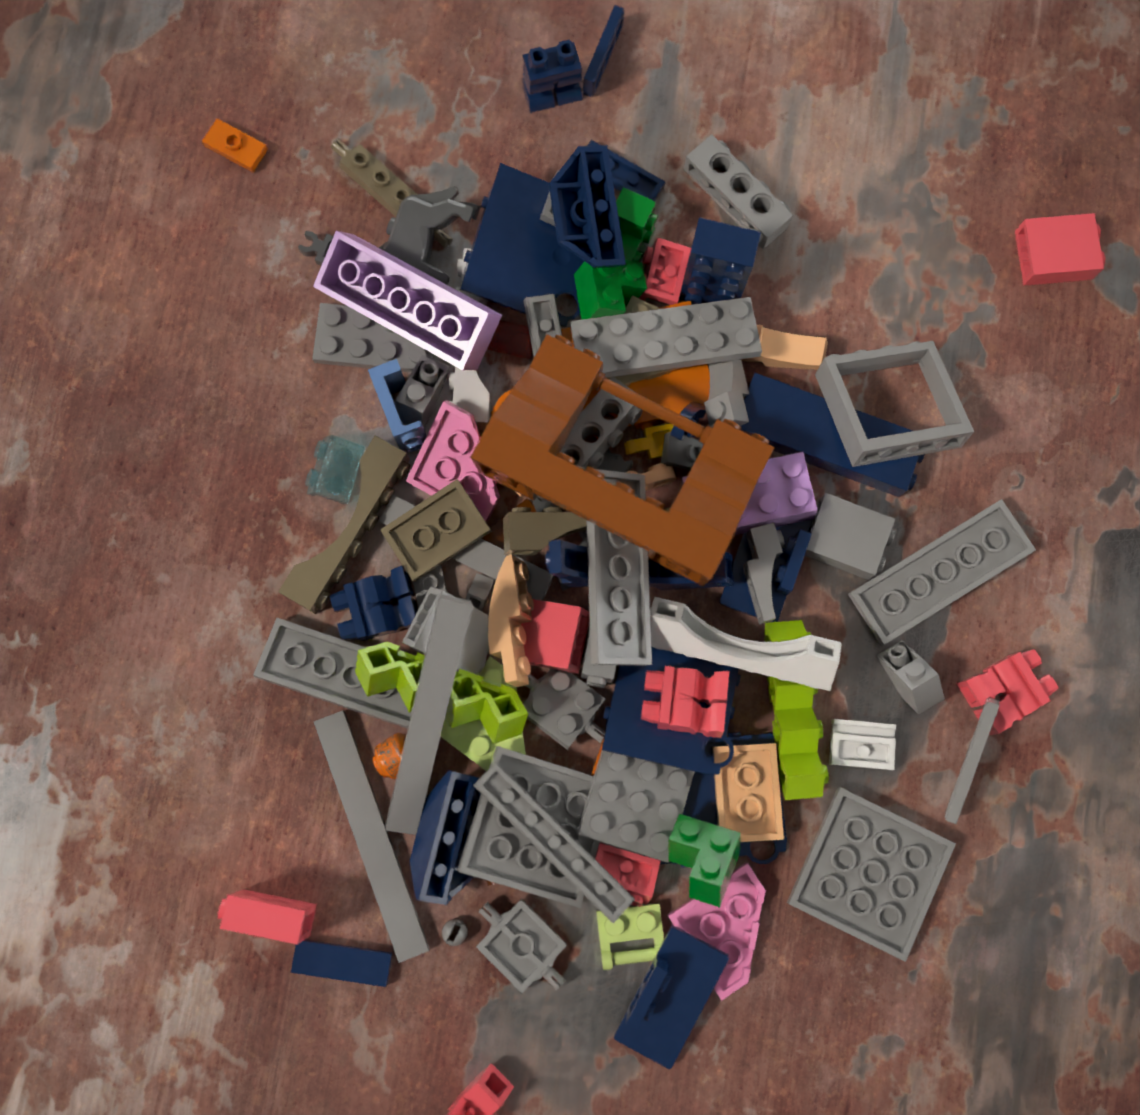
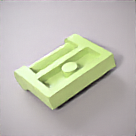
(633, 924)

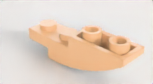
(509, 608)

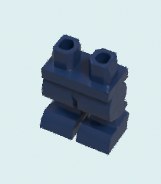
(552, 69)
(367, 607)

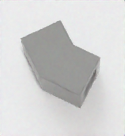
(480, 591)

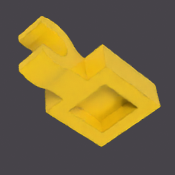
(652, 442)

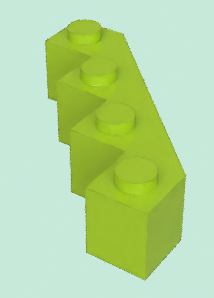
(471, 698)
(795, 725)

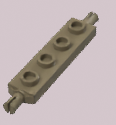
(378, 181)

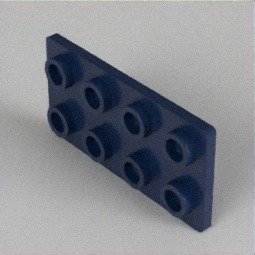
(784, 571)
(671, 997)

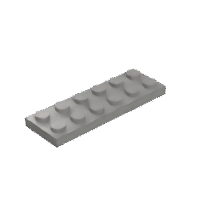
(671, 337)
(941, 572)
(618, 591)
(324, 670)

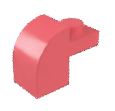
(483, 1094)

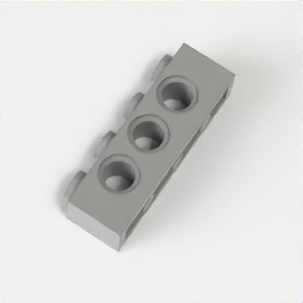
(739, 206)
(592, 423)

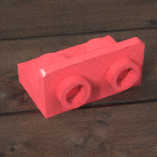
(664, 270)
(631, 870)

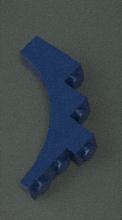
(571, 565)

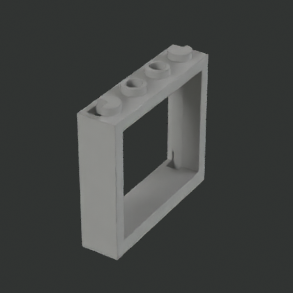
(891, 447)

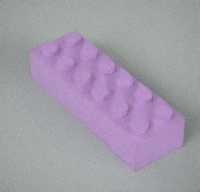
(407, 301)

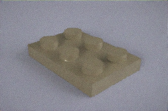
(435, 530)

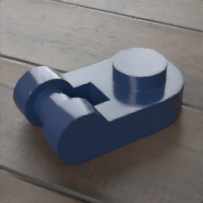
(692, 411)

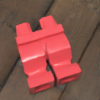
(1015, 682)
(679, 700)

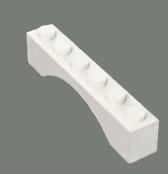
(467, 387)
(801, 660)

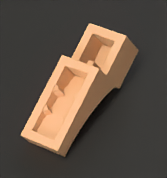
(790, 350)

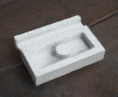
(862, 744)

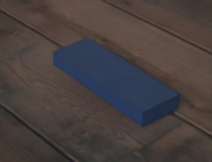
(603, 51)
(633, 177)
(342, 962)

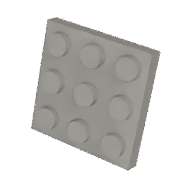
(634, 804)

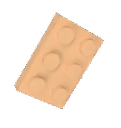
(749, 792)

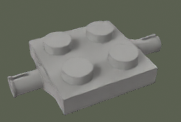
(563, 707)
(521, 945)

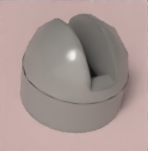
(448, 928)

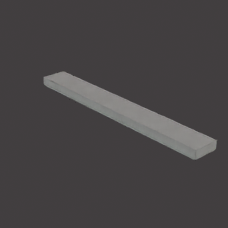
(428, 713)
(371, 837)

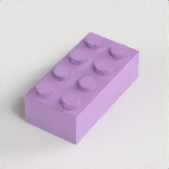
(780, 495)

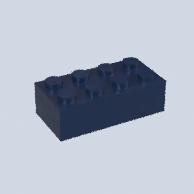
(719, 262)

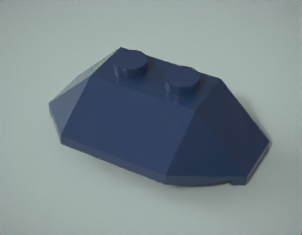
(587, 208)
(442, 838)

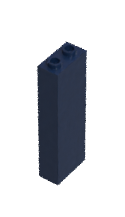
(802, 423)

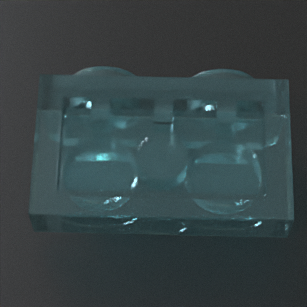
(334, 469)

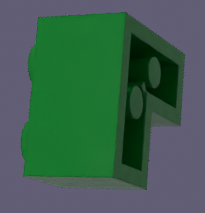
(636, 222)
(608, 289)
(709, 852)

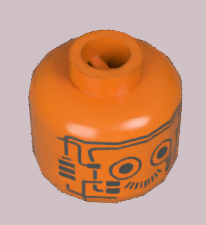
(388, 755)

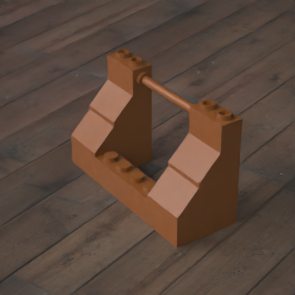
(534, 422)

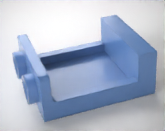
(388, 380)

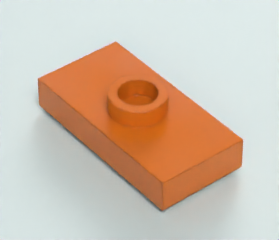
(234, 145)

